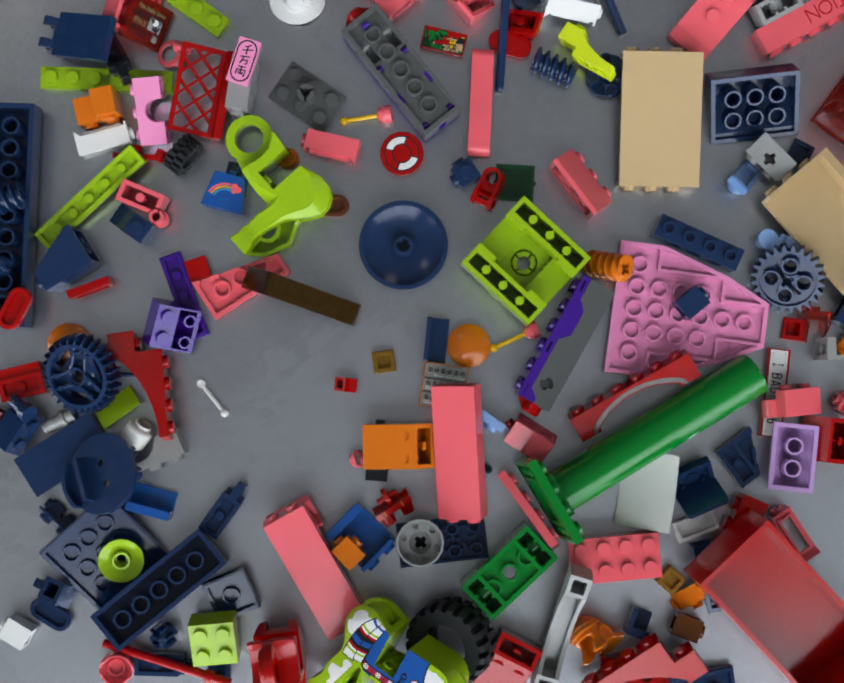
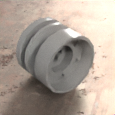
(420, 555)

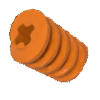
(609, 266)

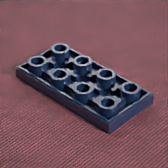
(44, 461)
(461, 541)

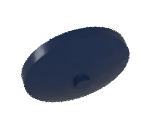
(403, 245)

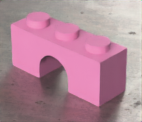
(149, 130)

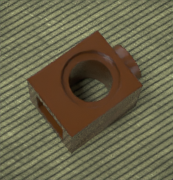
(686, 626)

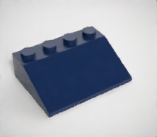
(752, 101)

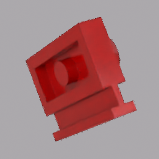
(22, 380)

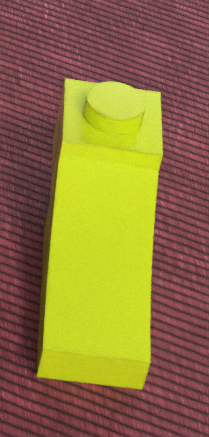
(576, 39)

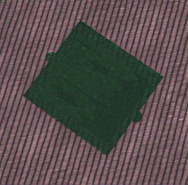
(518, 182)

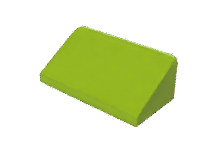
(124, 403)

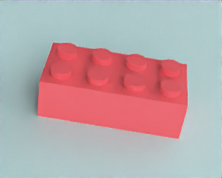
(618, 555)

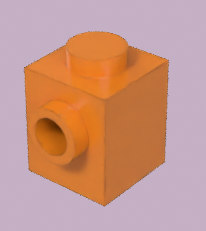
(348, 550)

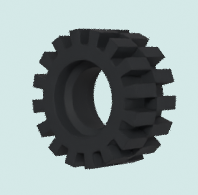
(183, 154)

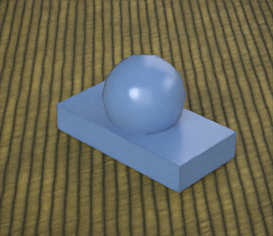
(743, 178)

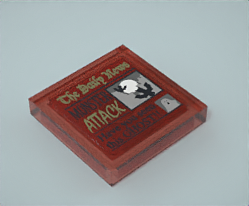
(145, 23)

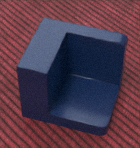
(637, 622)

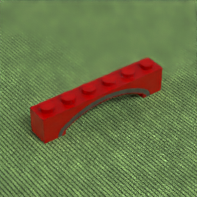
(676, 369)

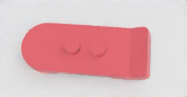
(707, 24)

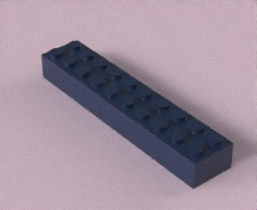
(20, 161)

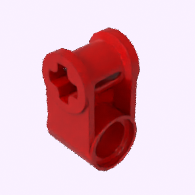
(488, 190)

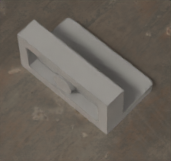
(826, 349)

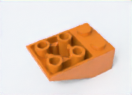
(398, 446)

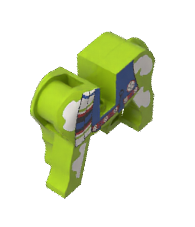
(371, 654)

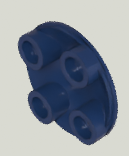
(602, 86)

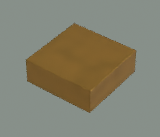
(383, 361)
(670, 580)

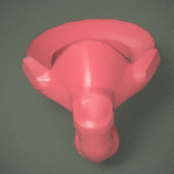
(177, 48)

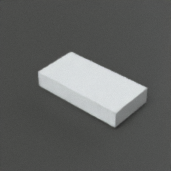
(688, 529)

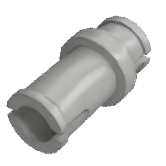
(63, 418)

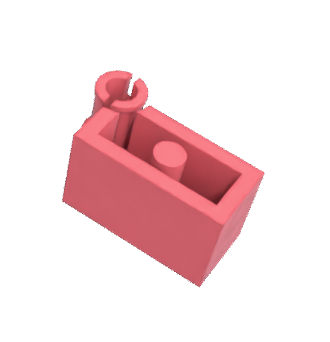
(146, 201)

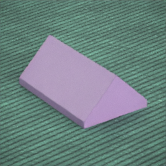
(793, 457)

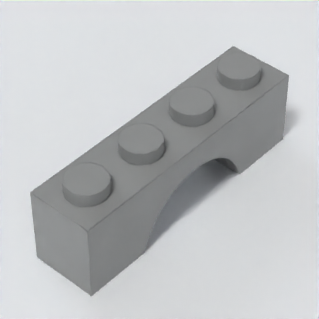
(162, 452)

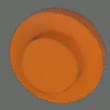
(291, 161)

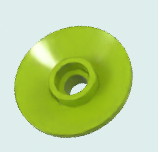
(119, 570)

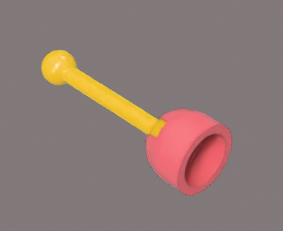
(383, 114)
(530, 331)

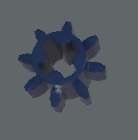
(163, 635)

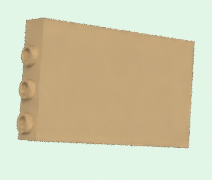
(660, 119)
(813, 211)

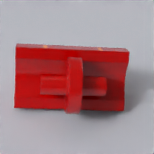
(390, 503)

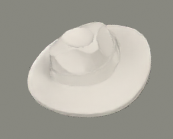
(297, 11)

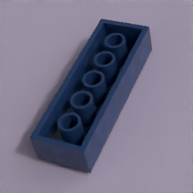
(159, 589)

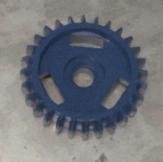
(95, 364)

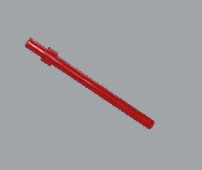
(208, 675)

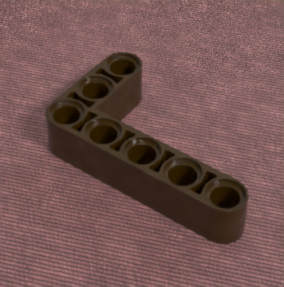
(300, 295)

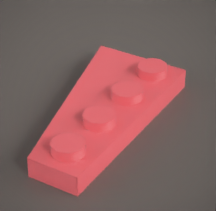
(224, 290)
(536, 516)

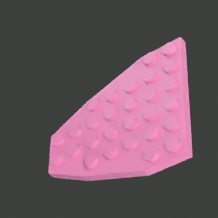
(649, 328)

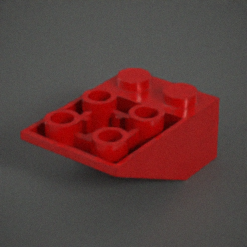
(513, 659)

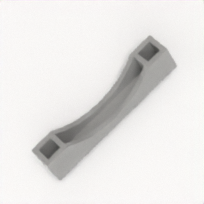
(567, 609)

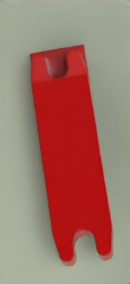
(159, 155)

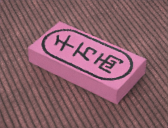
(244, 61)

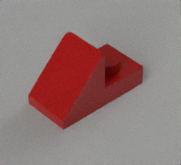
(525, 23)

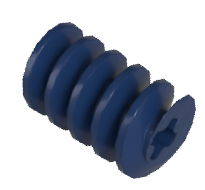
(553, 67)
(12, 198)

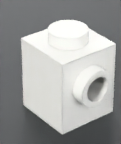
(17, 631)

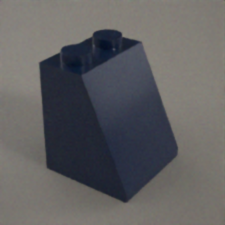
(66, 261)

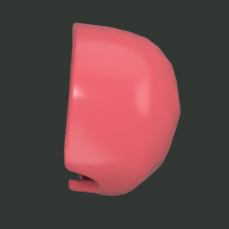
(116, 668)

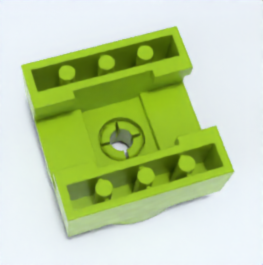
(531, 236)

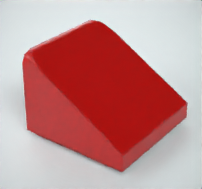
(795, 329)

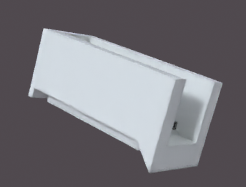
(576, 10)
(105, 140)

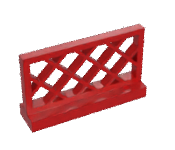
(218, 109)

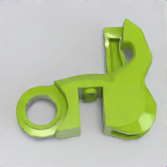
(294, 201)

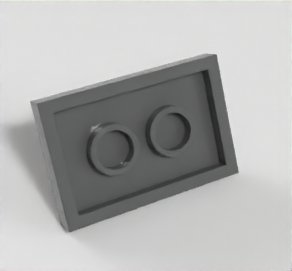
(307, 97)

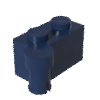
(18, 425)

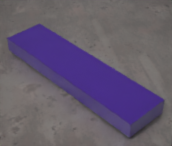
(181, 287)

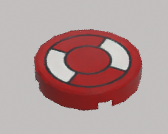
(401, 153)

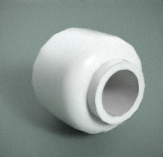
(137, 433)

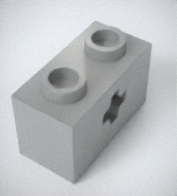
(767, 11)
(766, 144)

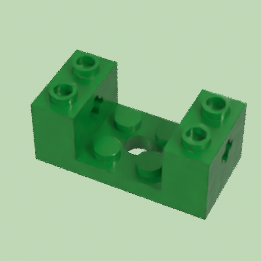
(526, 554)

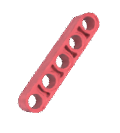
(480, 103)

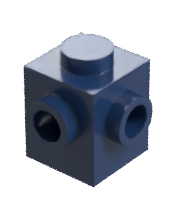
(464, 173)

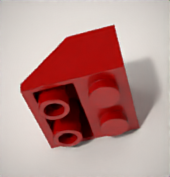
(830, 437)

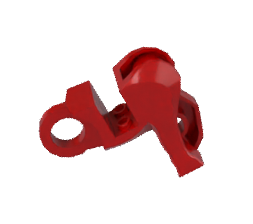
(278, 654)

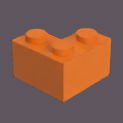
(99, 108)

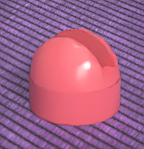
(352, 459)

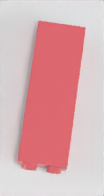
(459, 452)
(312, 566)

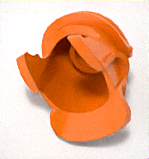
(593, 637)

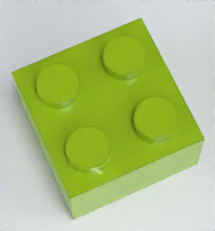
(214, 638)

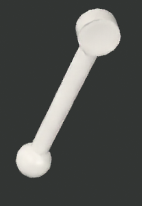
(202, 384)

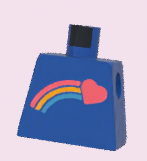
(227, 191)

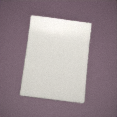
(649, 496)

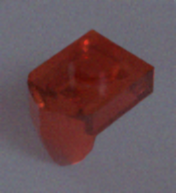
(815, 313)

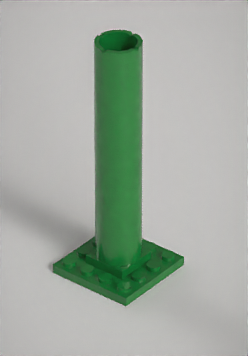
(639, 443)

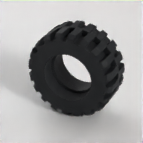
(465, 621)

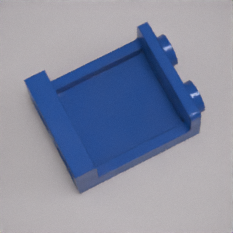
(373, 534)

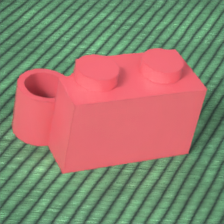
(793, 401)

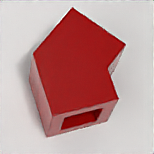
(345, 384)

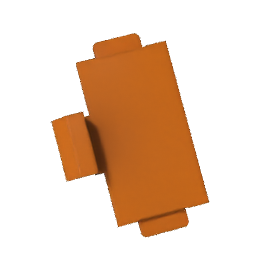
(688, 597)

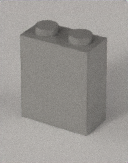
(241, 99)

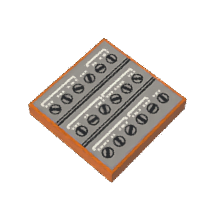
(440, 373)

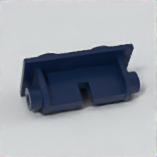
(53, 513)

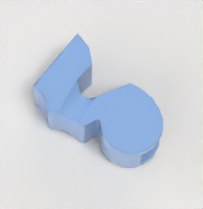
(768, 238)

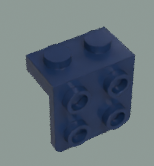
(699, 489)

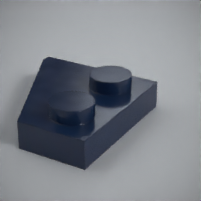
(739, 457)

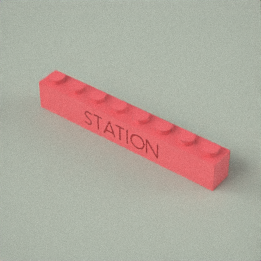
(795, 25)

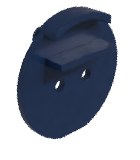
(85, 478)

